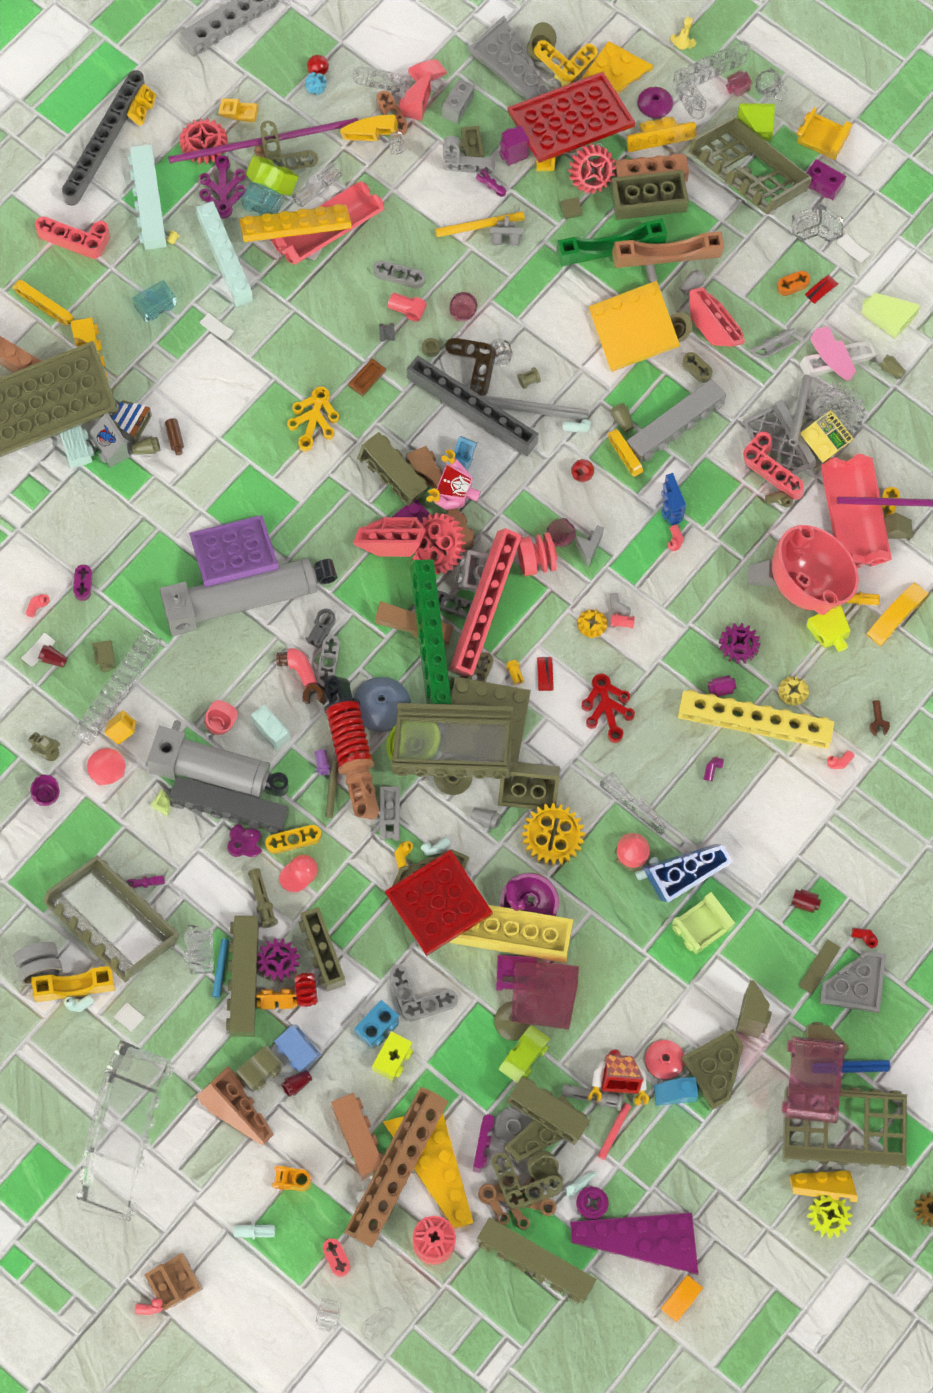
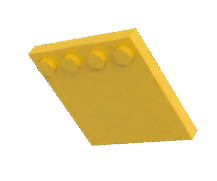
(634, 326)

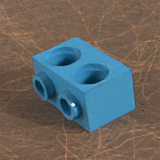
(372, 1021)

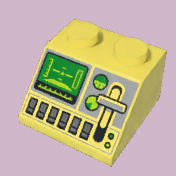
(827, 436)

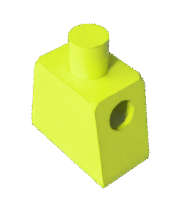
(830, 629)

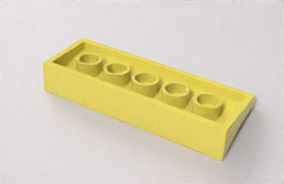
(521, 934)

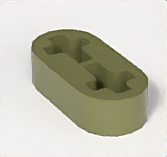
(696, 368)

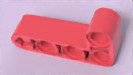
(48, 230)
(776, 469)

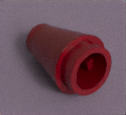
(52, 656)
(295, 1083)

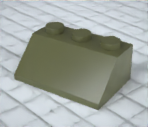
(529, 786)
(754, 1012)

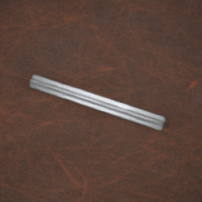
(538, 408)

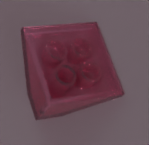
(544, 994)

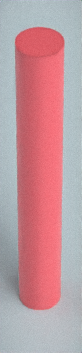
(614, 1131)

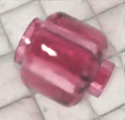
(739, 83)

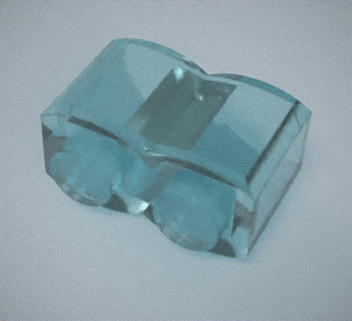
(261, 199)

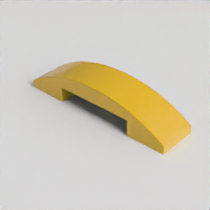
(896, 613)

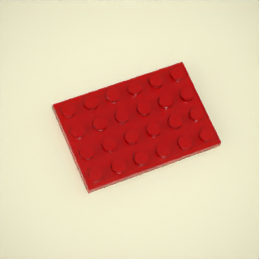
(571, 116)

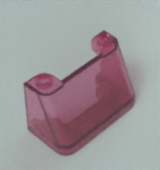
(814, 1079)

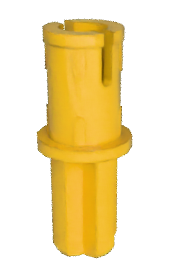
(865, 598)

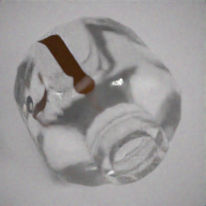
(503, 352)

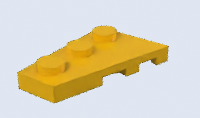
(835, 1184)

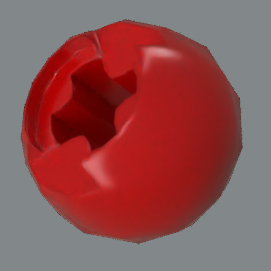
(318, 64)
(587, 468)

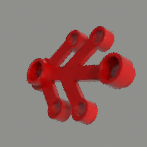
(607, 705)

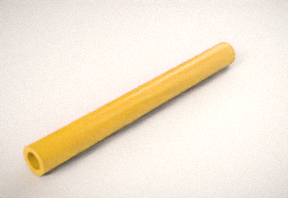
(477, 224)

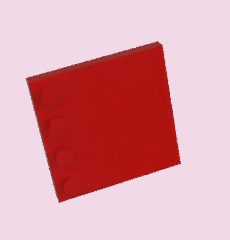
(438, 902)

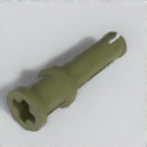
(264, 907)

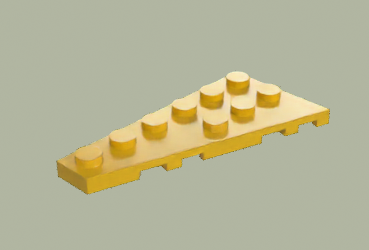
(618, 66)

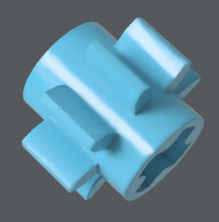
(315, 83)

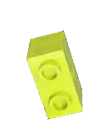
(394, 1045)

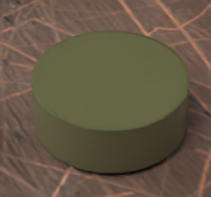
(431, 347)

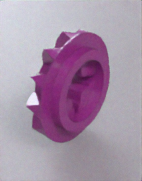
(593, 1193)

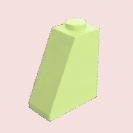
(889, 313)

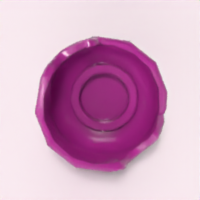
(45, 790)

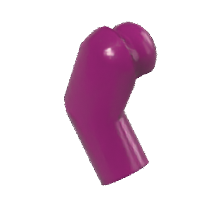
(512, 899)

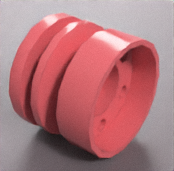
(536, 554)
(440, 1250)

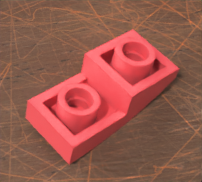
(432, 66)

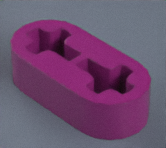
(87, 582)

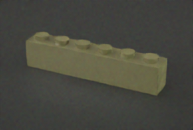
(244, 976)
(535, 1260)

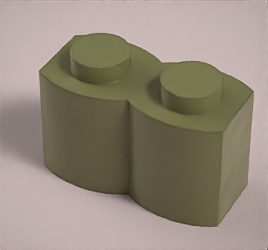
(259, 1069)

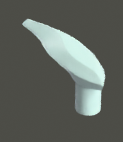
(579, 1184)

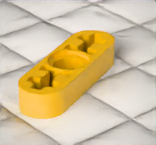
(625, 452)
(278, 838)

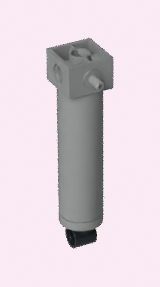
(199, 603)

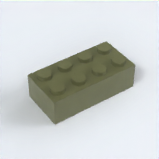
(649, 194)

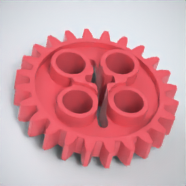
(447, 531)

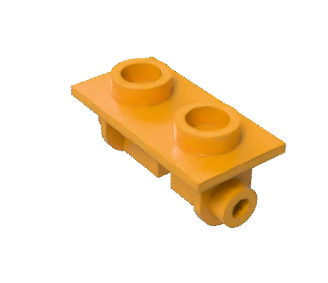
(269, 998)

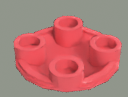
(106, 766)

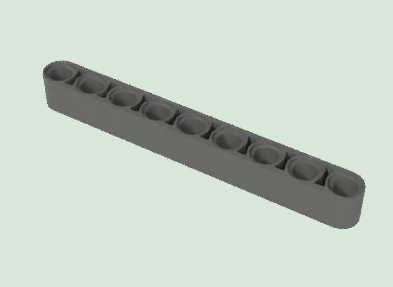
(101, 144)

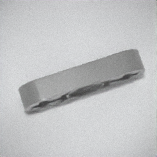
(402, 281)
(325, 649)

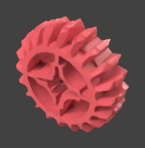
(192, 137)
(604, 161)

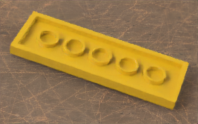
(295, 223)

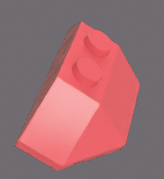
(714, 319)
(391, 536)

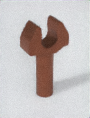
(878, 719)

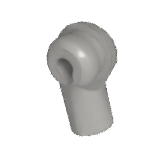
(617, 607)

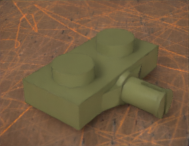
(471, 141)

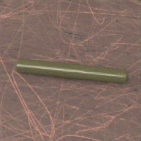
(331, 789)

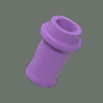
(323, 767)

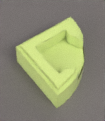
(162, 803)

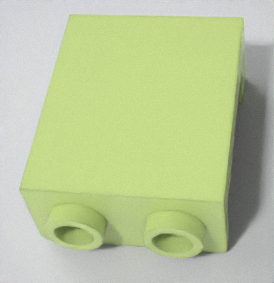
(703, 924)

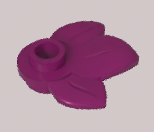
(246, 840)

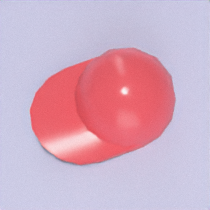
(220, 717)
(298, 873)

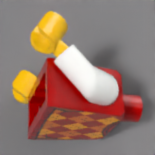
(621, 1075)

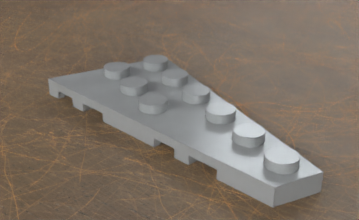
(509, 60)

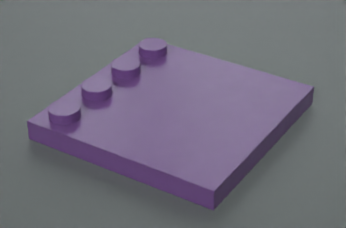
(233, 550)

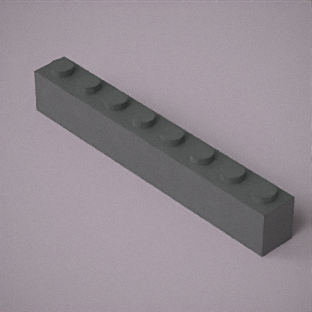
(472, 405)

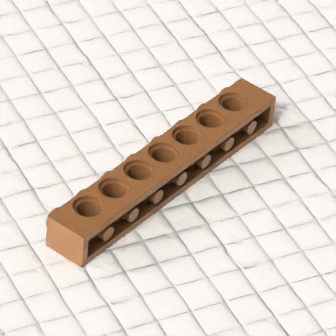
(396, 1167)

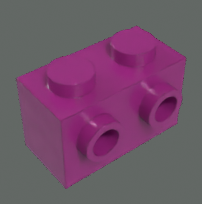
(514, 145)
(825, 179)

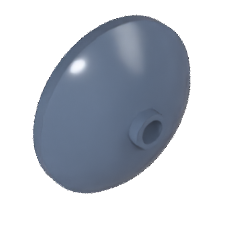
(380, 715)

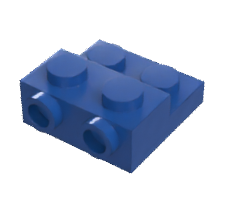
(673, 503)

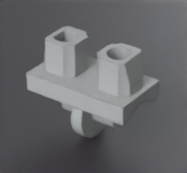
(515, 233)

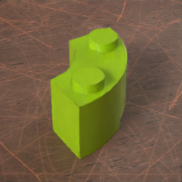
(274, 177)
(526, 1052)

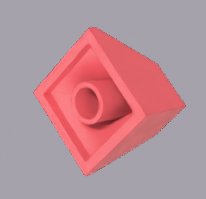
(416, 98)

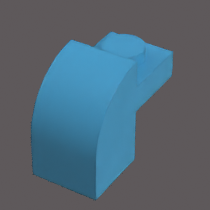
(464, 451)

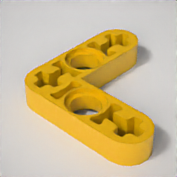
(570, 66)

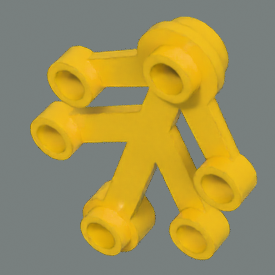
(313, 416)

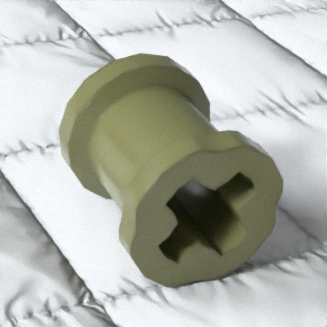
(528, 378)

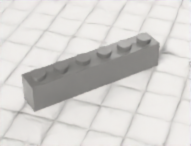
(676, 421)

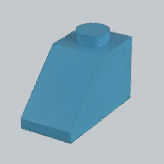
(676, 1091)

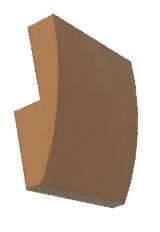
(173, 1281)

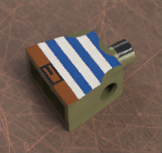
(131, 419)

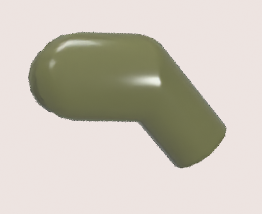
(779, 497)

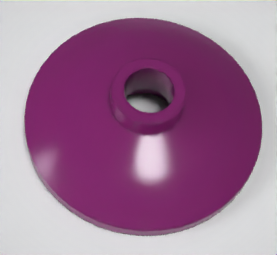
(655, 108)

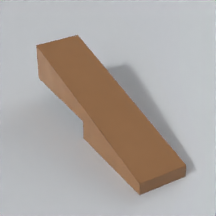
(405, 620)

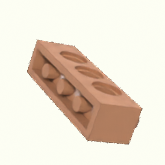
(657, 163)

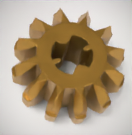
(923, 1209)

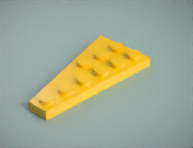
(440, 1173)

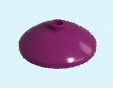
(537, 886)

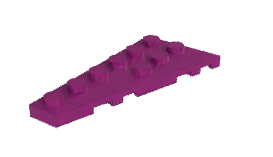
(651, 1239)

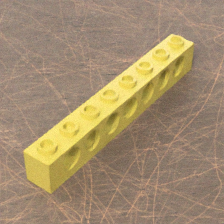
(763, 727)

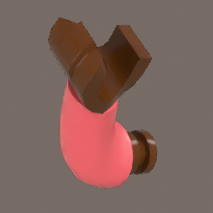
(299, 662)

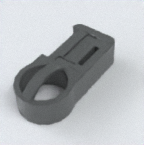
(320, 630)

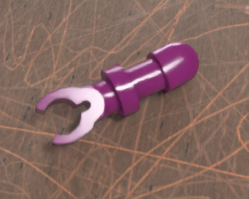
(491, 183)
(156, 880)

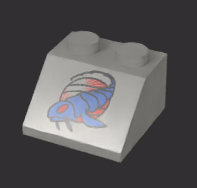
(108, 441)

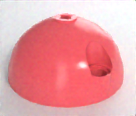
(814, 569)

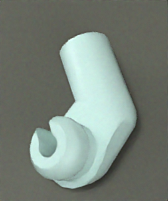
(435, 849)
(78, 1005)

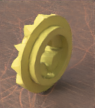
(795, 698)

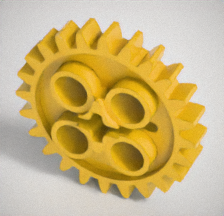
(536, 830)

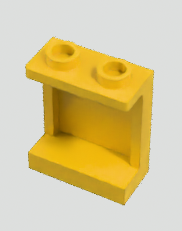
(823, 134)

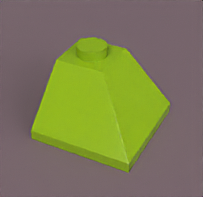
(758, 118)

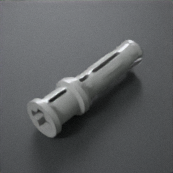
(607, 1099)

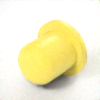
(172, 237)

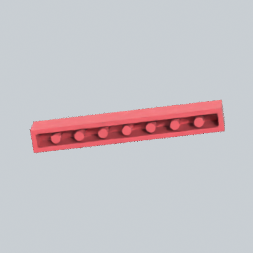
(485, 602)

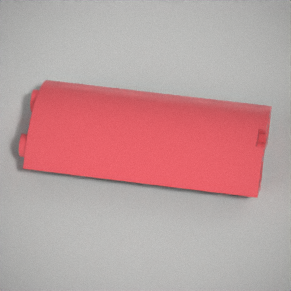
(360, 207)
(856, 526)

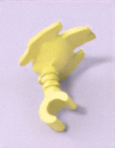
(683, 41)

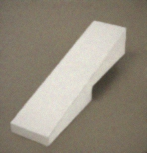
(858, 352)

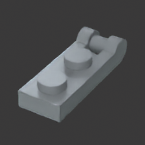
(389, 812)

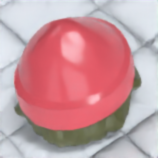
(632, 852)

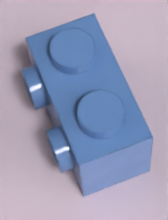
(297, 1048)

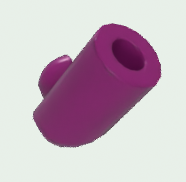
(710, 768)

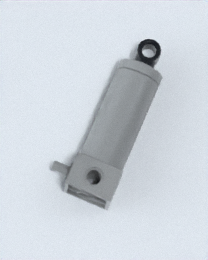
(175, 755)

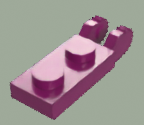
(483, 1142)

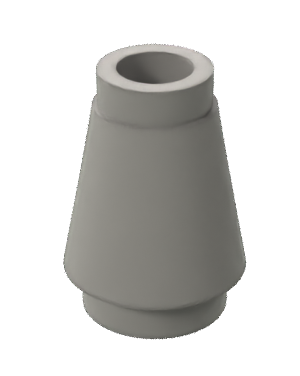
(693, 281)
(486, 817)

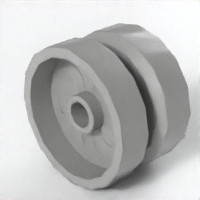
(36, 961)

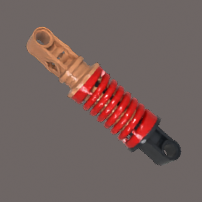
(351, 746)

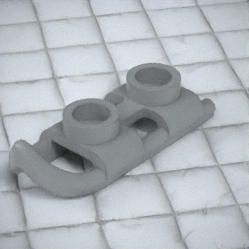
(769, 343)

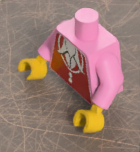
(454, 485)

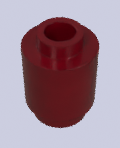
(806, 900)

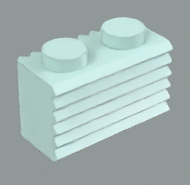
(76, 447)
(270, 727)

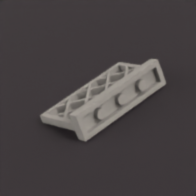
(786, 422)

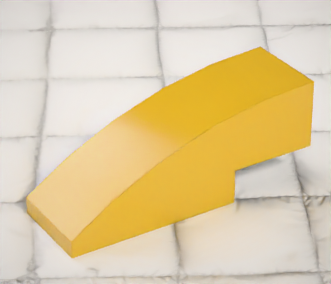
(370, 128)

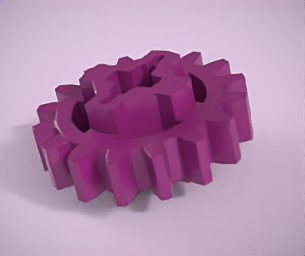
(739, 651)
(270, 961)

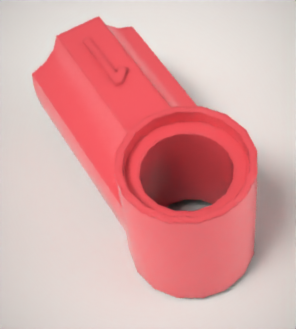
(412, 308)

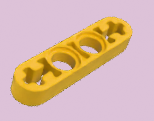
(43, 302)

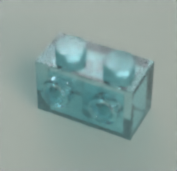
(154, 301)

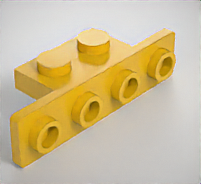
(660, 133)

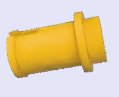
(515, 672)

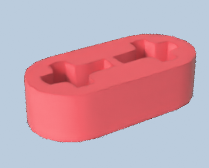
(340, 1255)

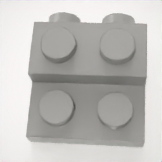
(471, 570)

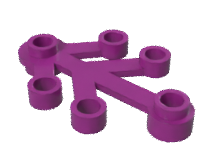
(223, 188)

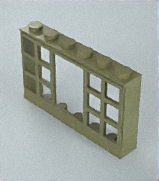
(762, 150)
(848, 1156)

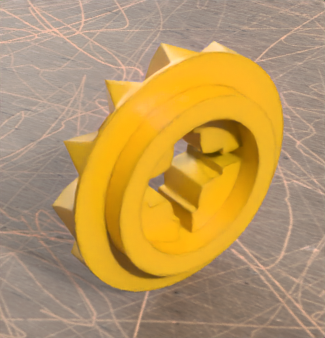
(597, 629)

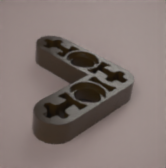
(480, 360)

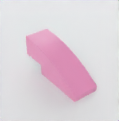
(833, 352)

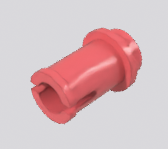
(622, 621)

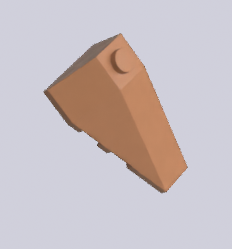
(230, 1103)

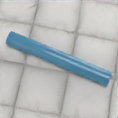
(220, 968)

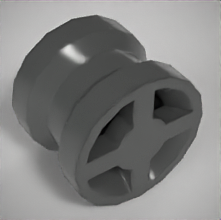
(386, 332)

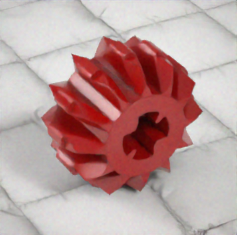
(306, 989)

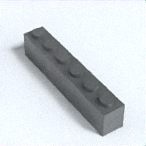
(229, 805)

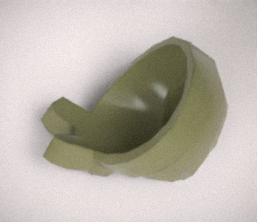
(542, 1165)

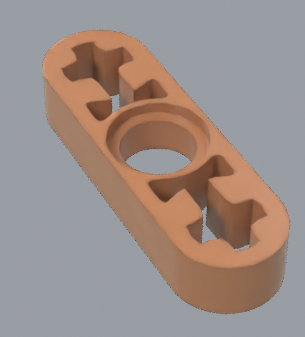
(392, 106)

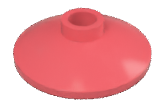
(660, 1068)

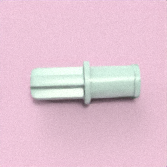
(246, 1231)

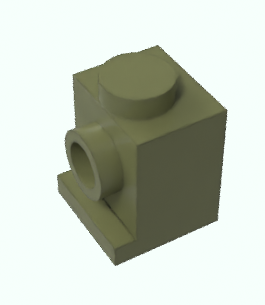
(104, 655)

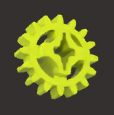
(822, 1212)

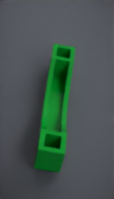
(579, 250)

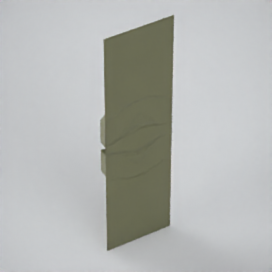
(819, 966)

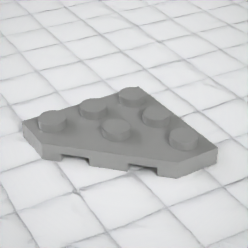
(857, 984)

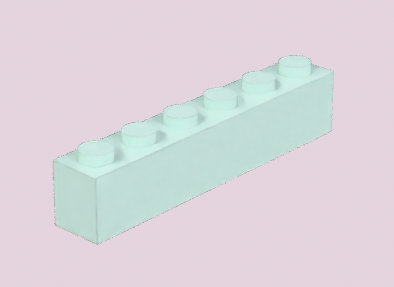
(148, 197)
(224, 254)

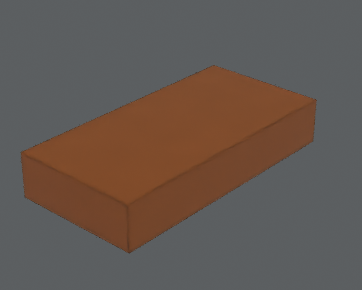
(367, 377)

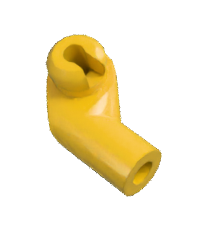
(402, 852)

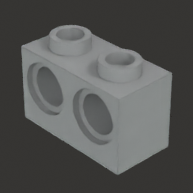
(458, 101)

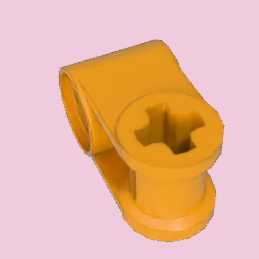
(289, 1179)

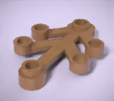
(497, 1196)

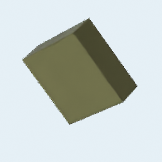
(571, 208)

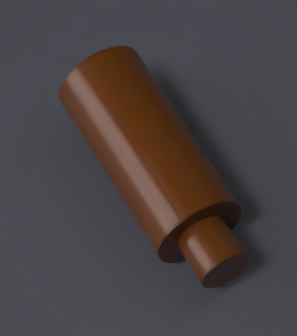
(174, 436)

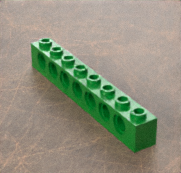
(430, 632)

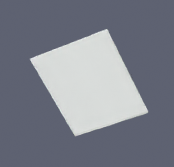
(129, 1017)

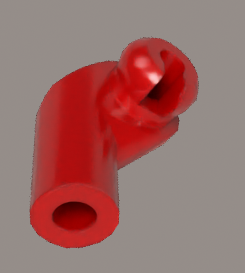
(866, 935)

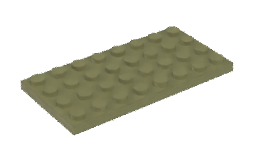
(53, 397)

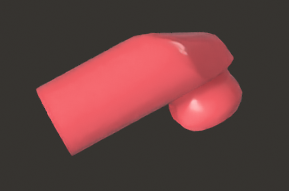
(677, 539)
(36, 603)
(840, 763)
(147, 1309)

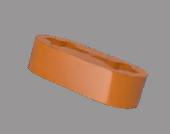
(794, 284)

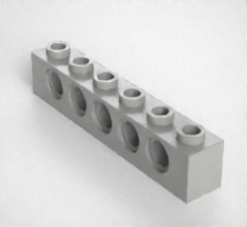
(220, 19)

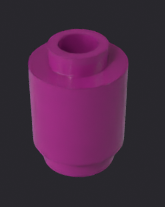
(722, 686)

